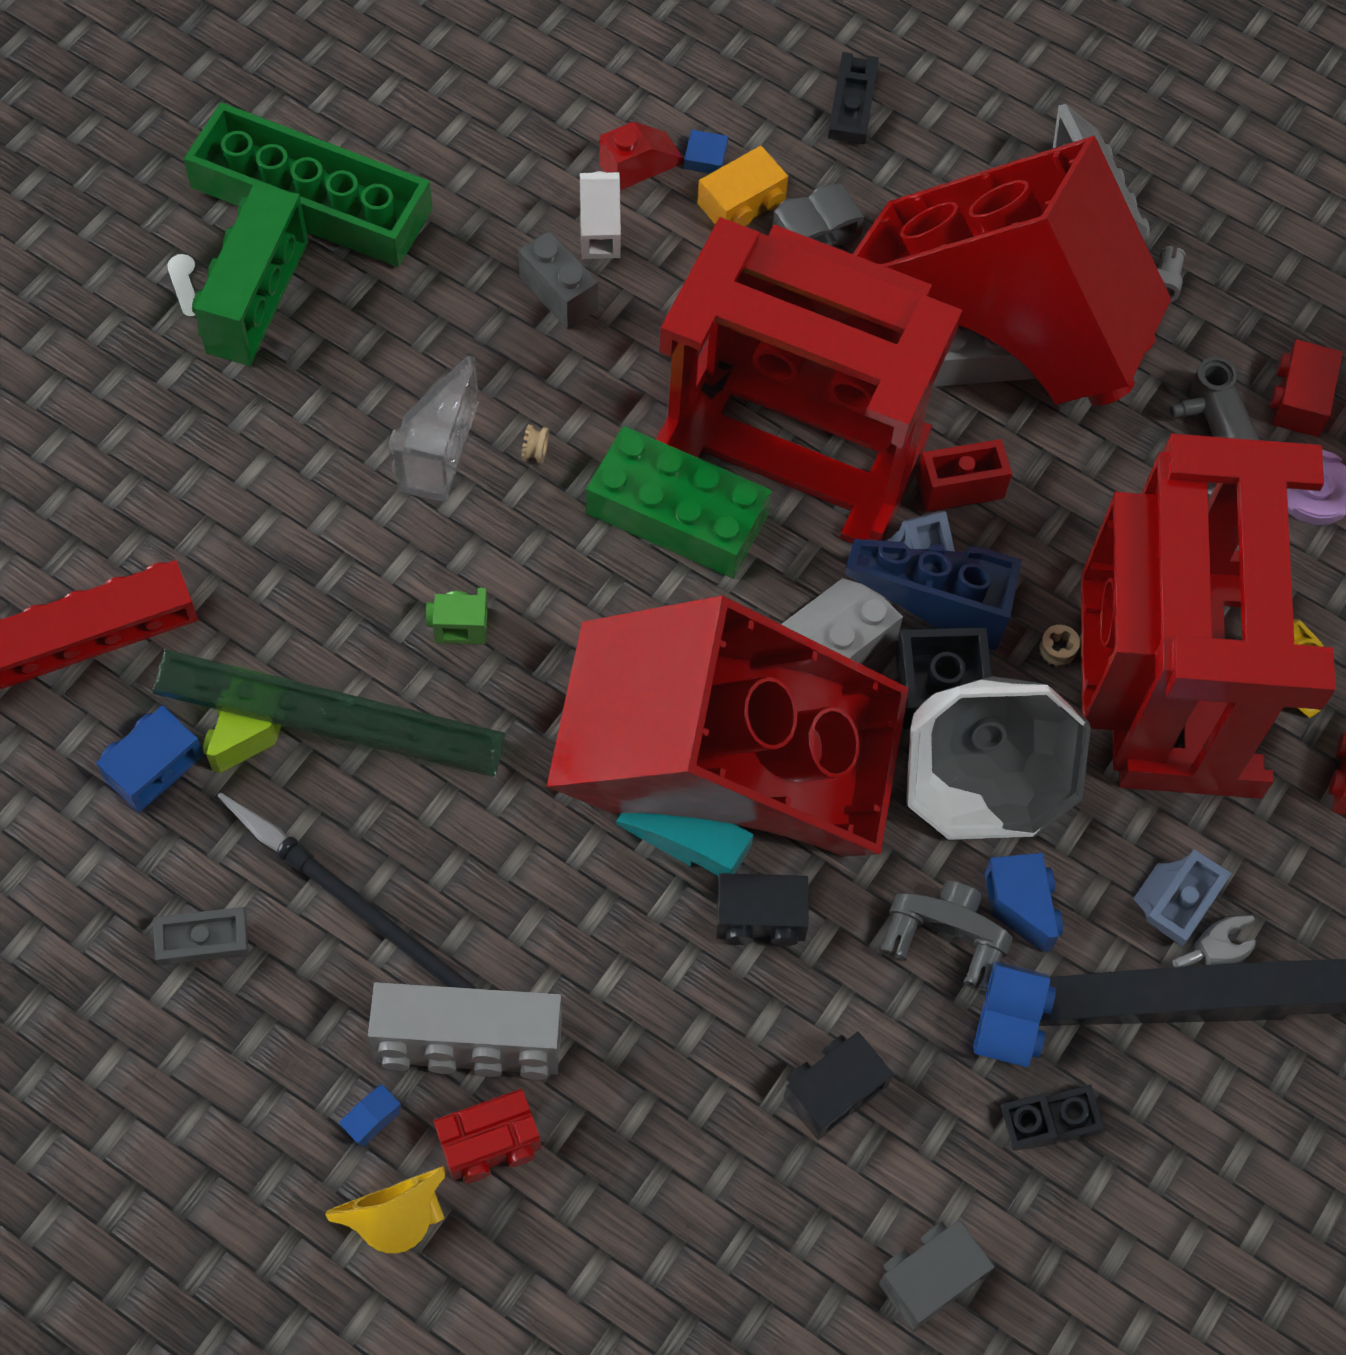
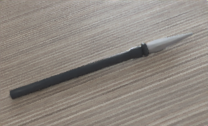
(303, 861)

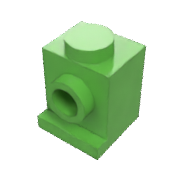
(458, 617)

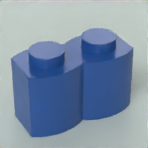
(1013, 1014)

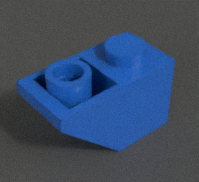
(1021, 898)

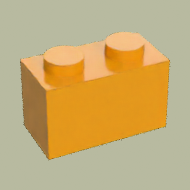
(743, 188)

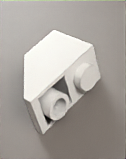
(600, 215)

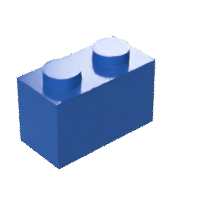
(149, 758)

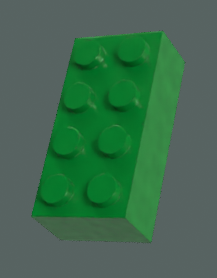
(250, 273)
(678, 501)

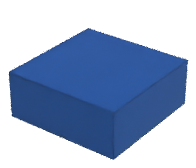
(705, 151)

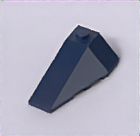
(941, 585)

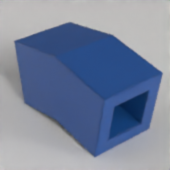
(371, 1115)

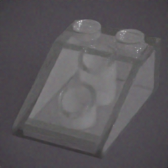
(435, 434)

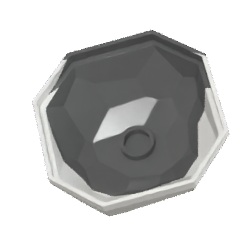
(996, 759)

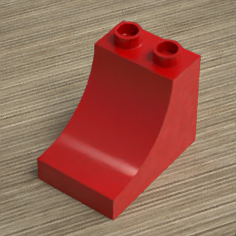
(1038, 265)
(729, 724)

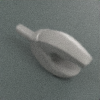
(1215, 947)

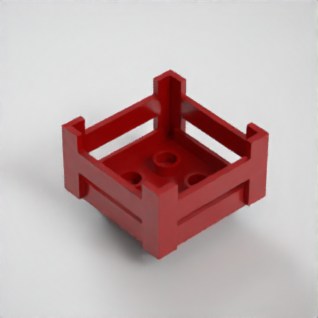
(815, 342)
(1157, 617)

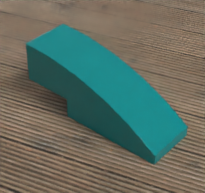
(709, 843)

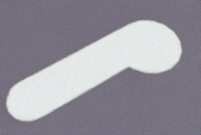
(179, 270)

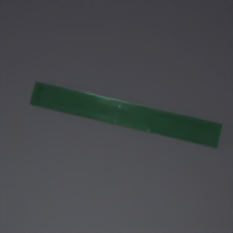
(328, 713)

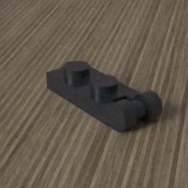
(853, 98)

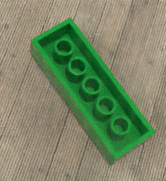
(340, 191)

